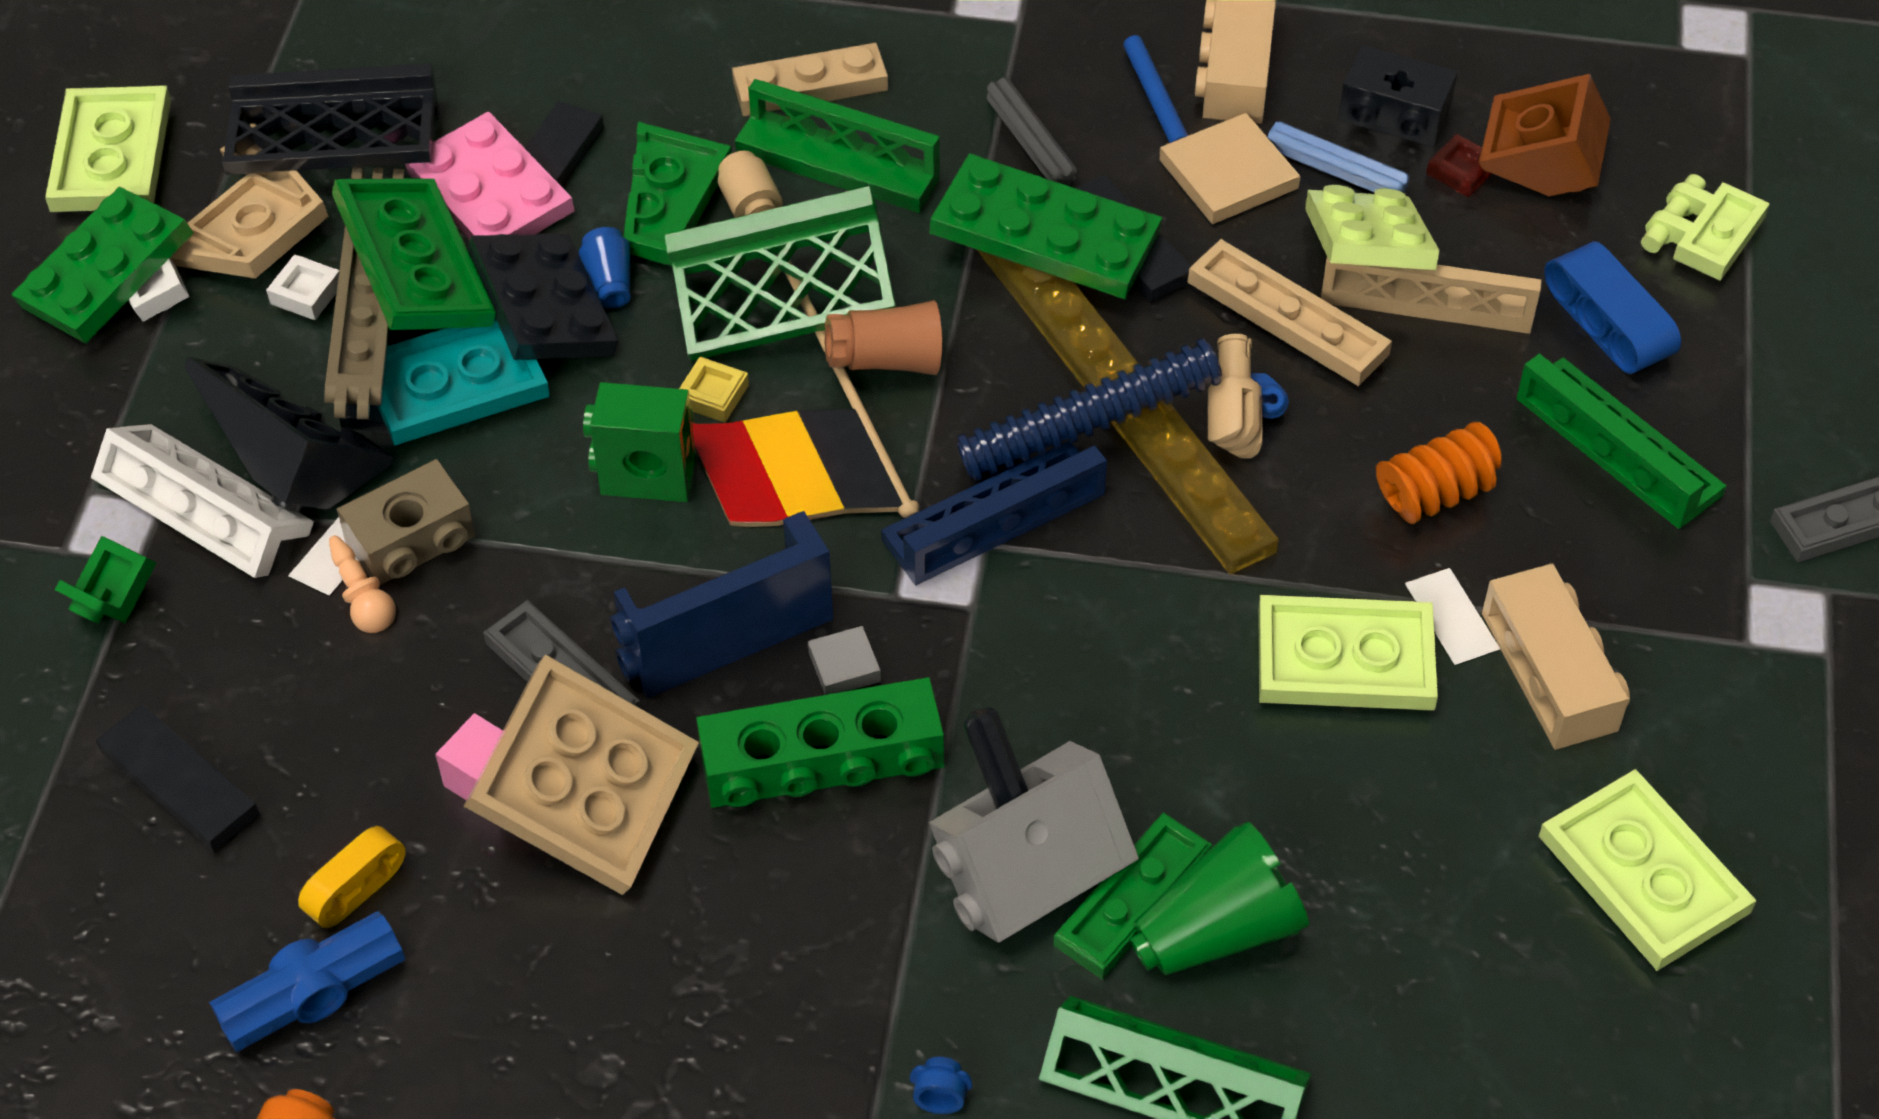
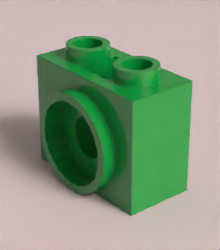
(641, 441)

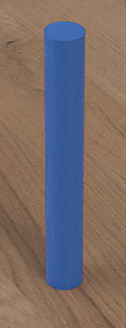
(1154, 88)

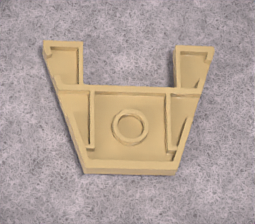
(252, 223)

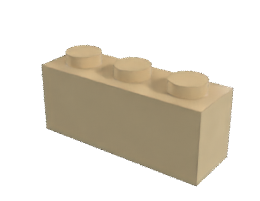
(1235, 58)
(1555, 656)

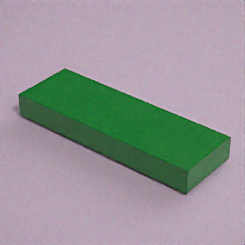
(1103, 923)

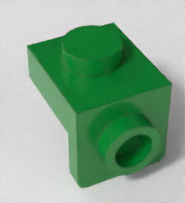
(108, 582)

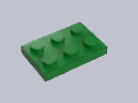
(102, 264)

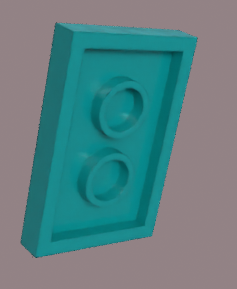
(454, 380)

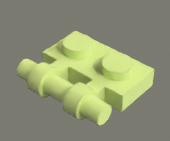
(1718, 233)

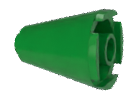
(1220, 906)

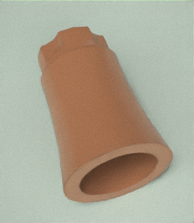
(886, 339)

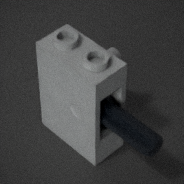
(1029, 835)

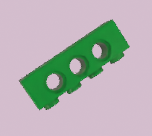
(840, 720)

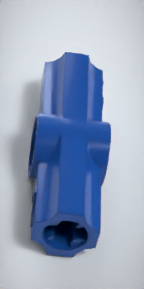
(307, 981)

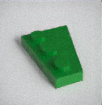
(669, 187)

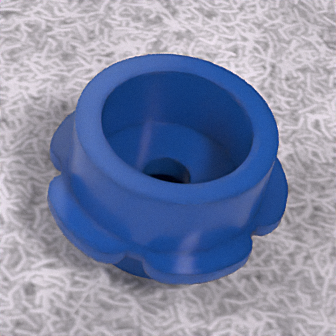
(940, 1085)

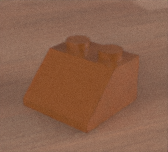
(1548, 136)

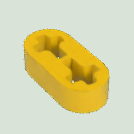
(351, 876)

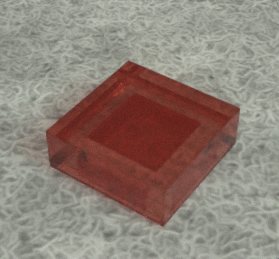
(1458, 166)

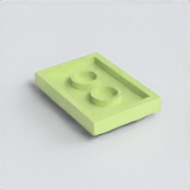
(106, 143)
(1371, 228)
(1347, 652)
(1647, 869)

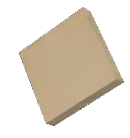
(1229, 168)

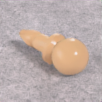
(370, 607)

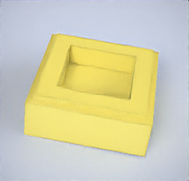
(715, 388)

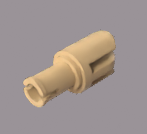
(1237, 401)

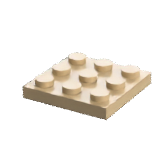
(582, 775)

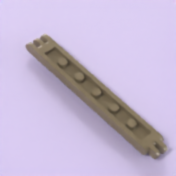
(358, 332)

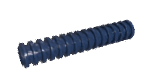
(1089, 409)

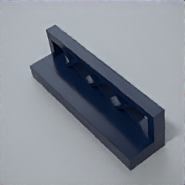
(996, 511)

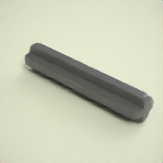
(1031, 132)

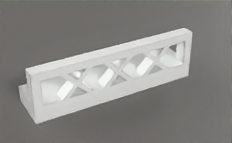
(196, 497)

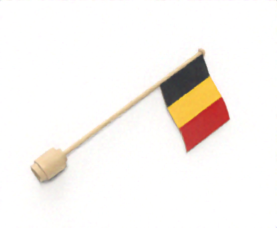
(795, 458)

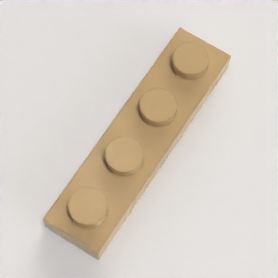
(1289, 312)

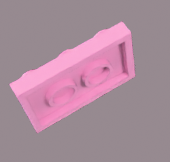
(493, 181)

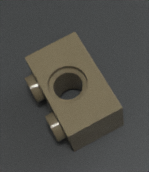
(380, 522)

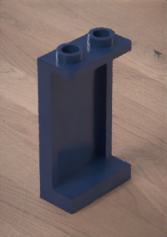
(726, 615)

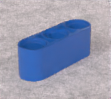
(1612, 307)

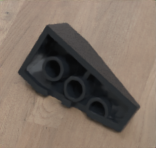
(284, 442)

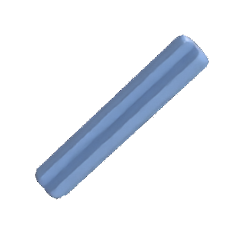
(1336, 159)

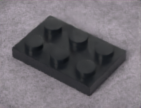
(542, 296)

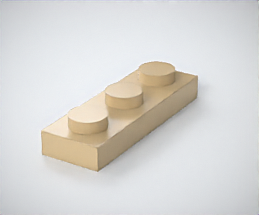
(821, 75)

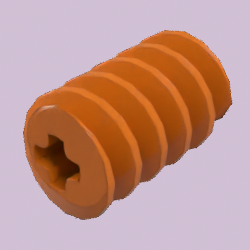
(1440, 472)

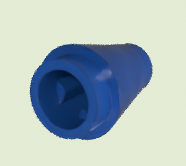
(607, 263)

